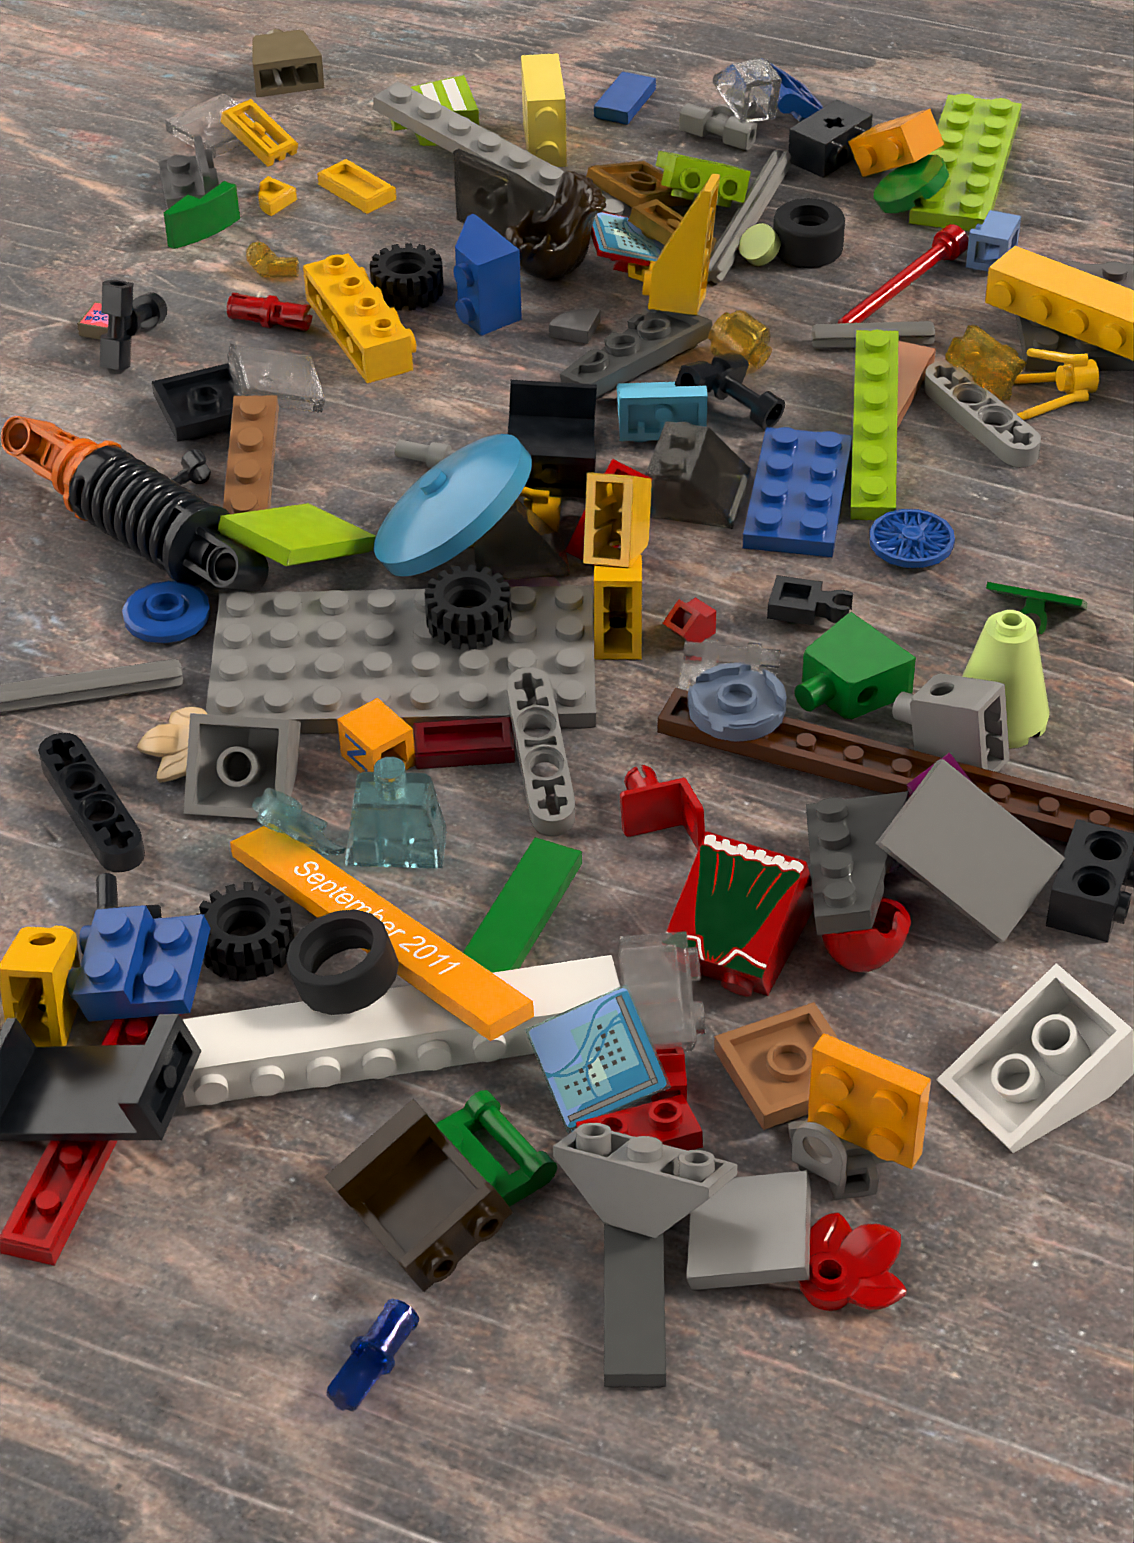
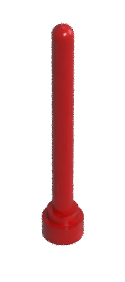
(947, 245)

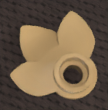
(170, 743)

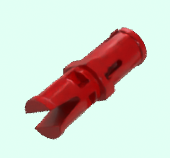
(269, 311)

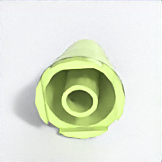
(1011, 655)

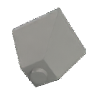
(235, 762)

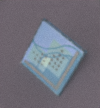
(598, 1057)

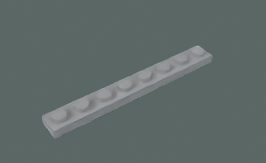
(455, 131)

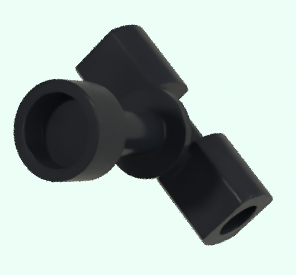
(125, 320)
(725, 379)

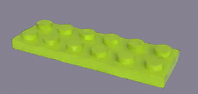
(976, 152)

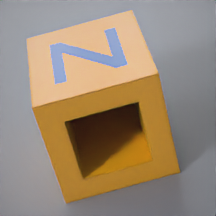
(374, 734)

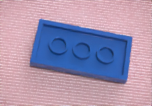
(798, 492)

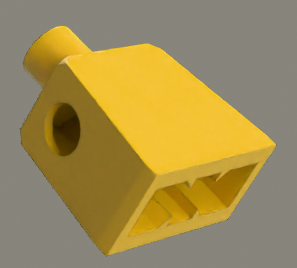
(616, 515)
(618, 595)
(35, 974)

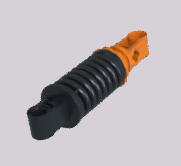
(136, 505)

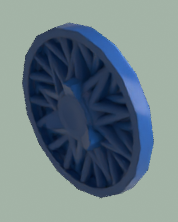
(911, 538)
(166, 612)

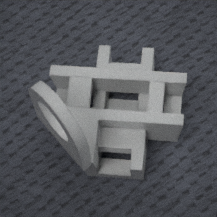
(824, 1154)

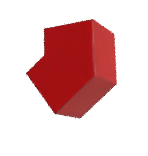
(692, 620)
(674, 1066)

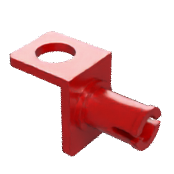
(658, 806)

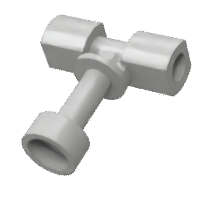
(719, 121)

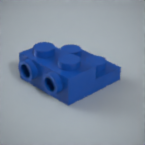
(138, 964)

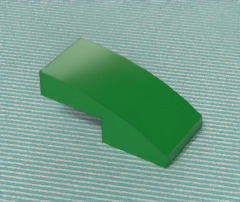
(203, 217)

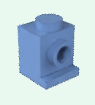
(992, 239)

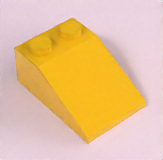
(681, 271)

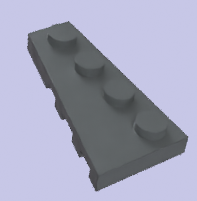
(642, 346)
(846, 861)

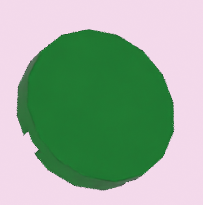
(909, 182)

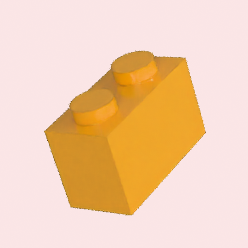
(896, 143)

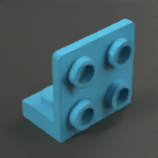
(647, 407)

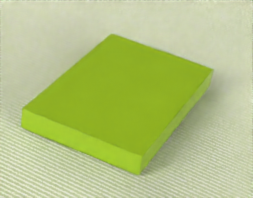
(296, 534)

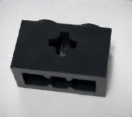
(822, 139)

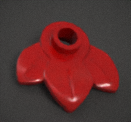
(856, 1260)

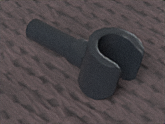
(193, 468)

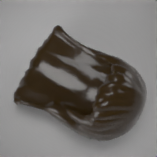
(561, 236)

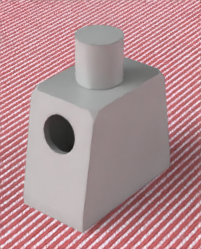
(958, 718)

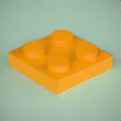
(868, 1100)

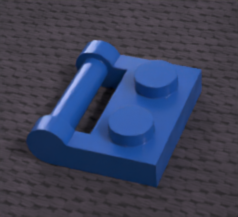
(795, 97)

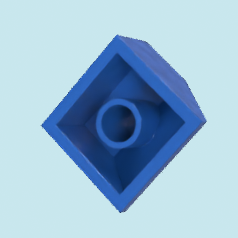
(486, 278)

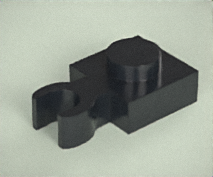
(803, 600)

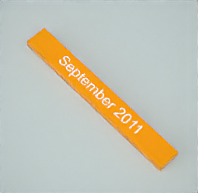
(423, 957)

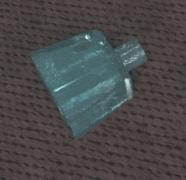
(395, 819)

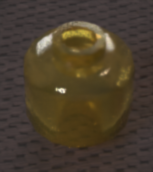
(741, 335)

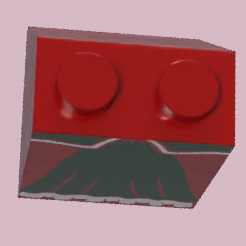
(743, 912)

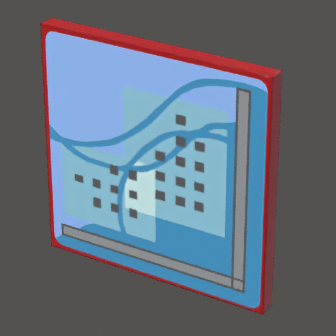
(622, 242)

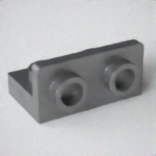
(188, 174)

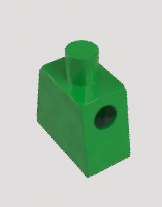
(854, 670)

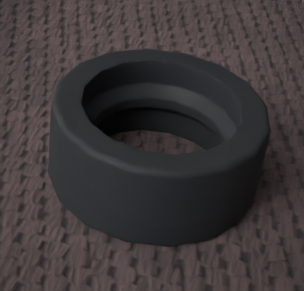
(352, 988)

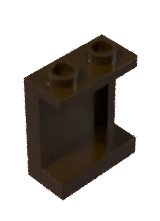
(419, 1195)

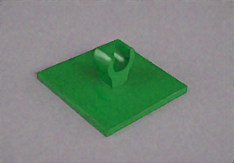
(1037, 601)

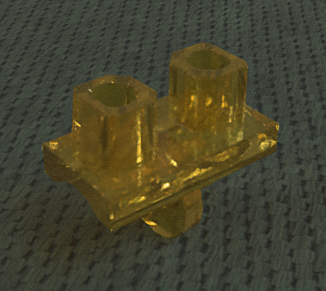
(986, 360)

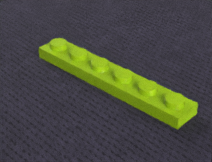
(874, 424)

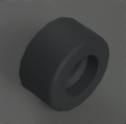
(809, 232)

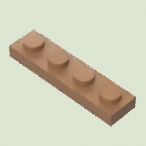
(251, 454)

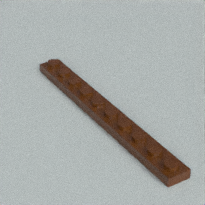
(890, 768)

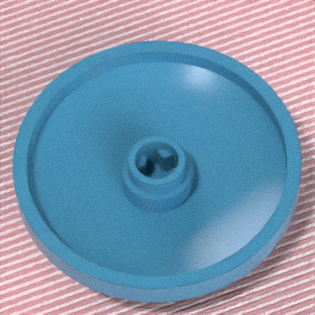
(453, 505)

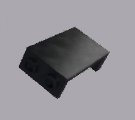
(558, 431)
(93, 1089)

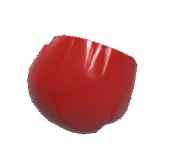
(872, 947)

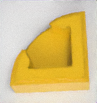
(275, 195)

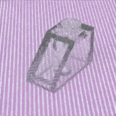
(750, 89)

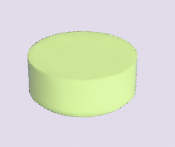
(759, 244)

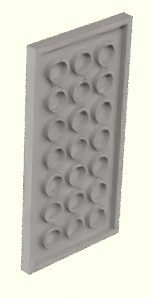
(338, 649)

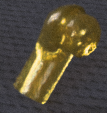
(268, 264)

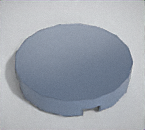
(737, 702)

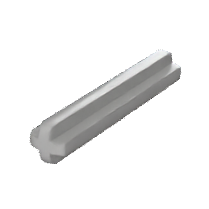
(844, 334)

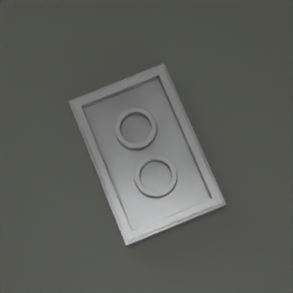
(970, 850)

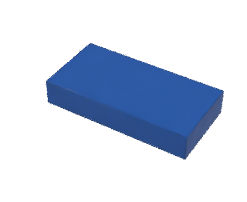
(624, 97)

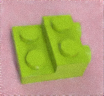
(689, 175)

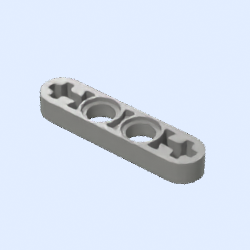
(1012, 442)
(542, 749)

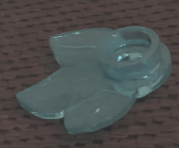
(286, 816)

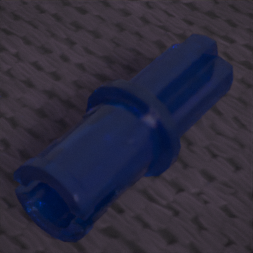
(372, 1355)

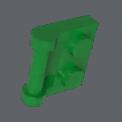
(484, 1111)

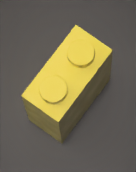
(544, 108)

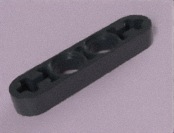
(92, 800)

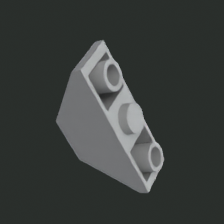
(639, 1179)

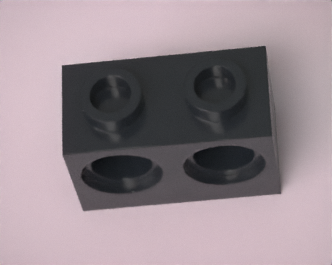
(1093, 881)

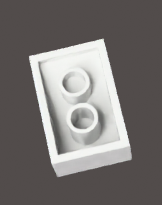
(1043, 1061)

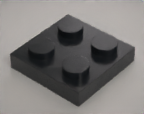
(197, 401)

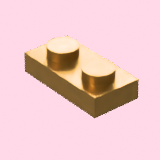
(657, 221)

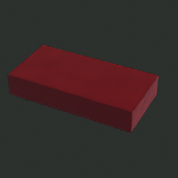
(464, 742)

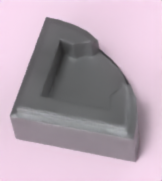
(575, 325)

